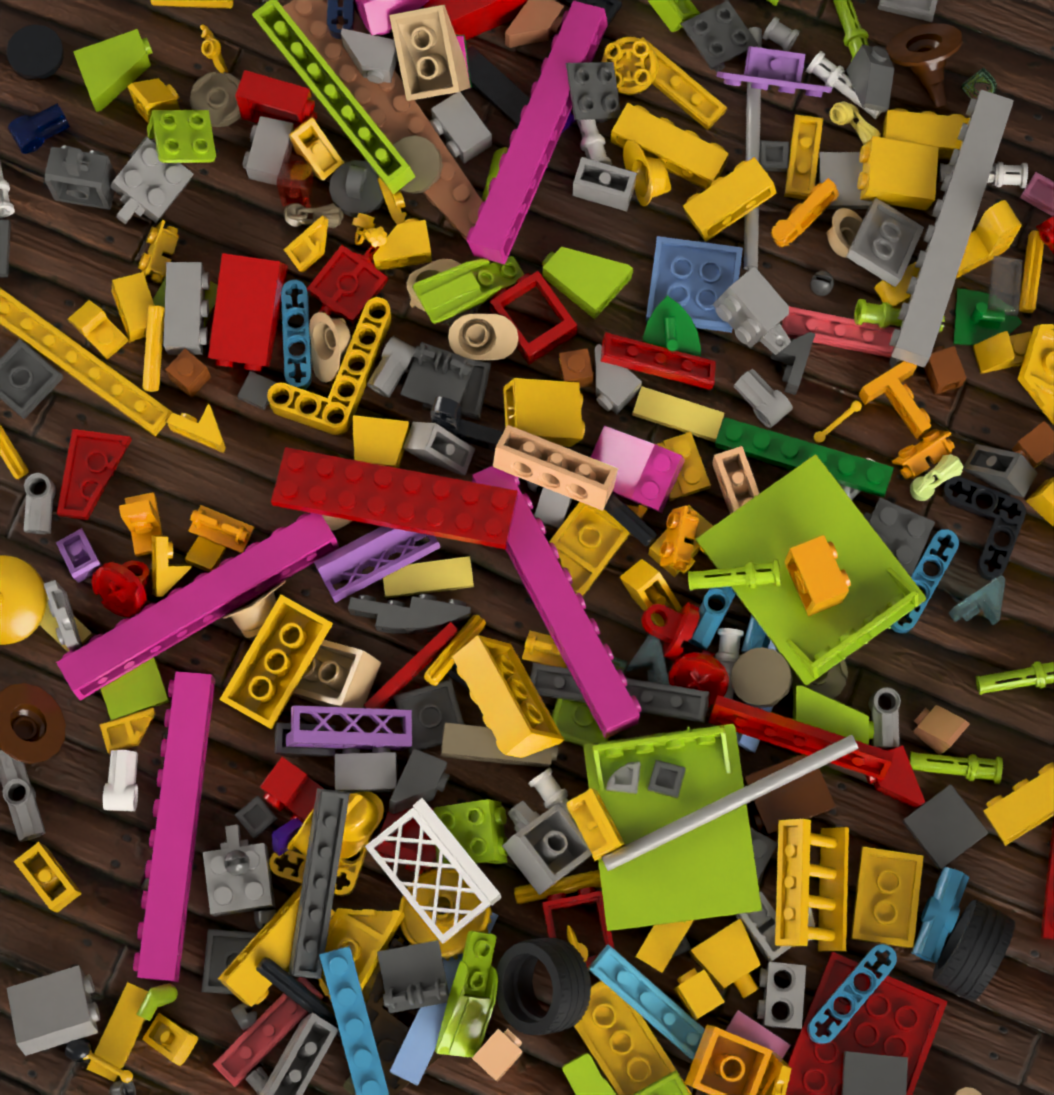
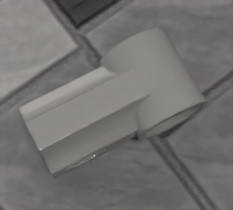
(396, 360)
(768, 404)
(38, 507)
(885, 721)

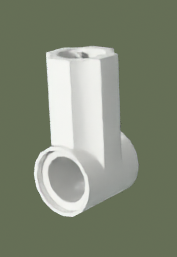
(121, 789)

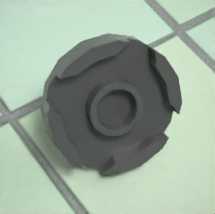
(356, 188)

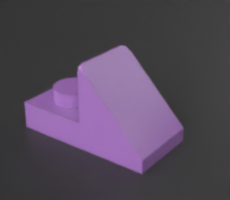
(79, 555)

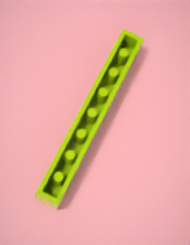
(334, 95)

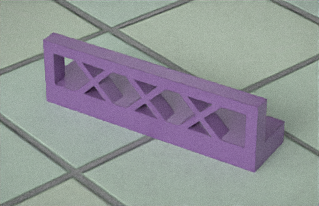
(368, 551)
(346, 739)

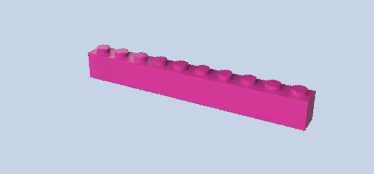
(536, 135)
(197, 604)
(564, 613)
(175, 827)

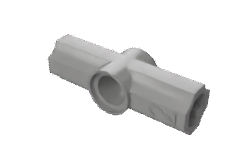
(23, 812)

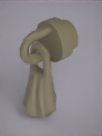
(296, 214)

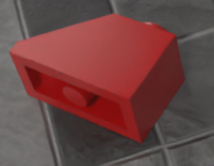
(900, 780)

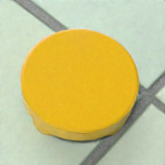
(633, 64)

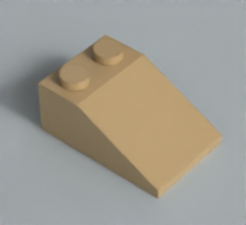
(428, 53)
(338, 677)

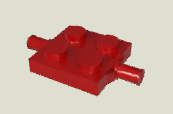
(347, 283)

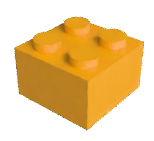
(817, 575)
(727, 1064)

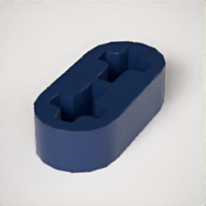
(334, 11)

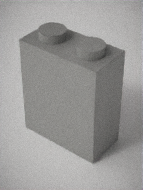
(53, 1010)

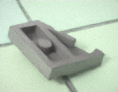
(62, 611)

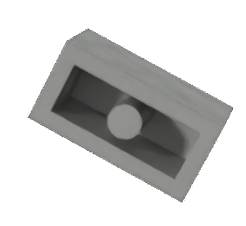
(460, 127)
(269, 149)
(604, 184)
(366, 771)

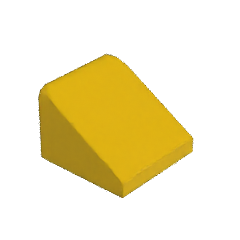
(205, 554)

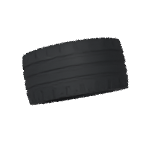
(974, 950)
(569, 984)

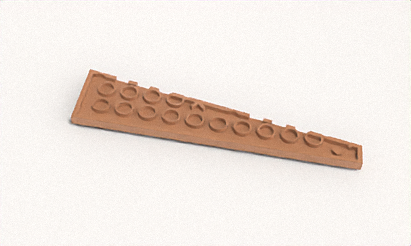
(390, 111)

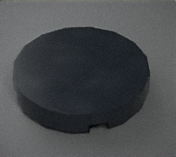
(35, 52)

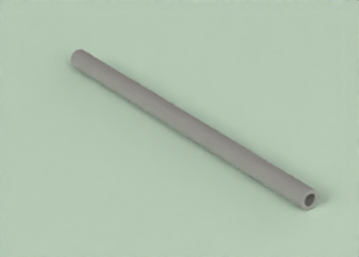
(753, 112)
(729, 802)

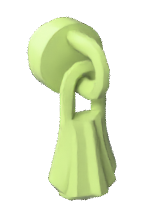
(923, 487)

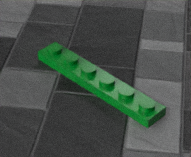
(792, 452)

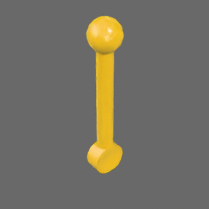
(819, 437)

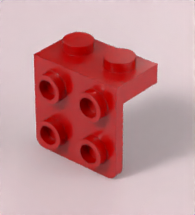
(408, 851)

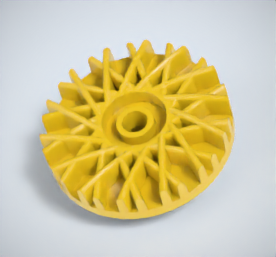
(417, 930)

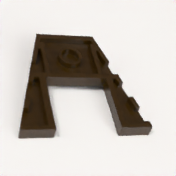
(388, 1031)

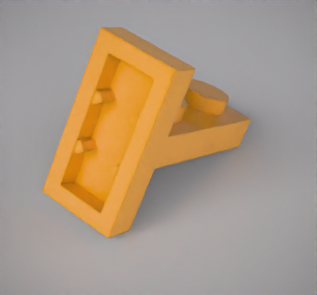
(899, 396)
(143, 520)

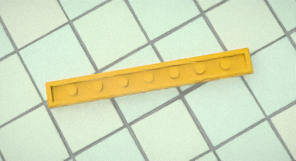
(82, 365)

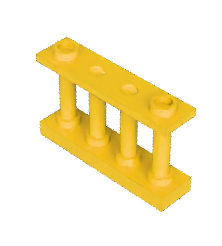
(793, 886)

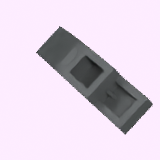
(423, 616)

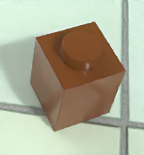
(576, 367)
(944, 370)
(188, 373)
(1036, 445)

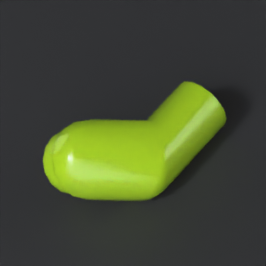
(155, 998)

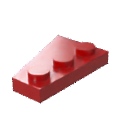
(88, 470)

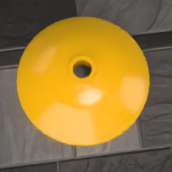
(21, 599)

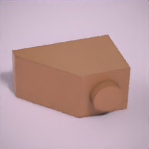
(535, 23)
(939, 728)

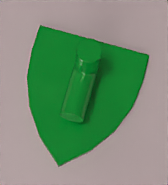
(977, 322)
(672, 328)

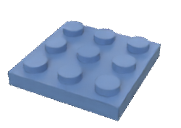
(694, 278)

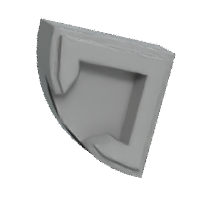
(625, 778)

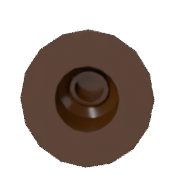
(925, 52)
(30, 723)

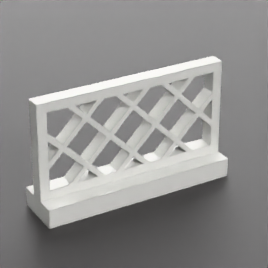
(453, 853)

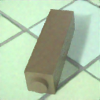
(479, 744)

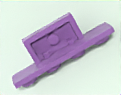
(774, 68)

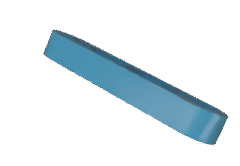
(294, 335)
(926, 582)
(853, 995)

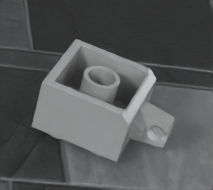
(149, 184)
(754, 311)
(545, 845)
(241, 893)

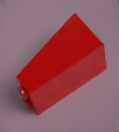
(478, 16)
(246, 311)

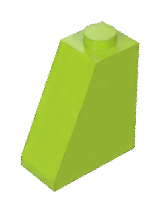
(113, 66)
(586, 278)
(830, 715)

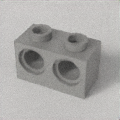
(761, 929)
(791, 996)

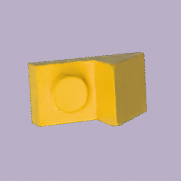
(315, 148)
(98, 329)
(1001, 351)
(204, 432)
(164, 574)
(170, 1039)

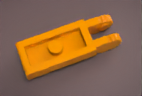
(805, 213)

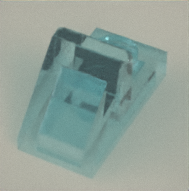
(987, 598)
(651, 656)

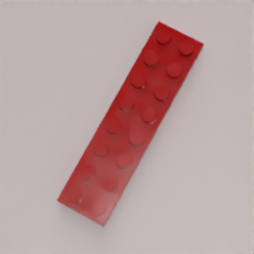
(395, 498)

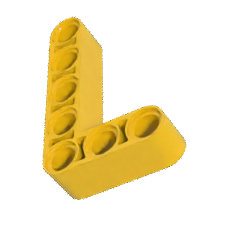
(990, 239)
(345, 378)

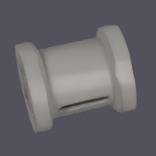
(780, 34)

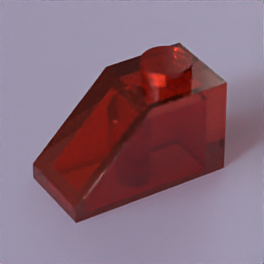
(295, 183)

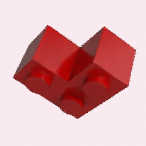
(290, 789)

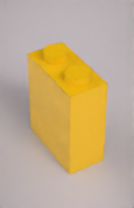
(898, 173)
(545, 409)

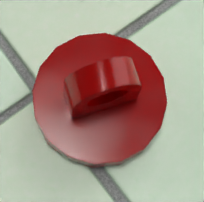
(120, 588)
(676, 628)
(701, 673)

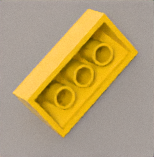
(276, 661)
(506, 697)

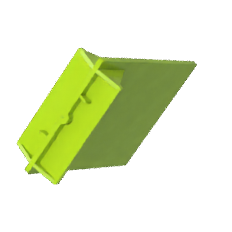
(790, 513)
(698, 873)

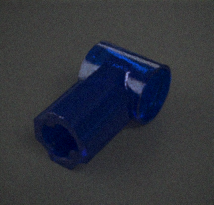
(32, 131)

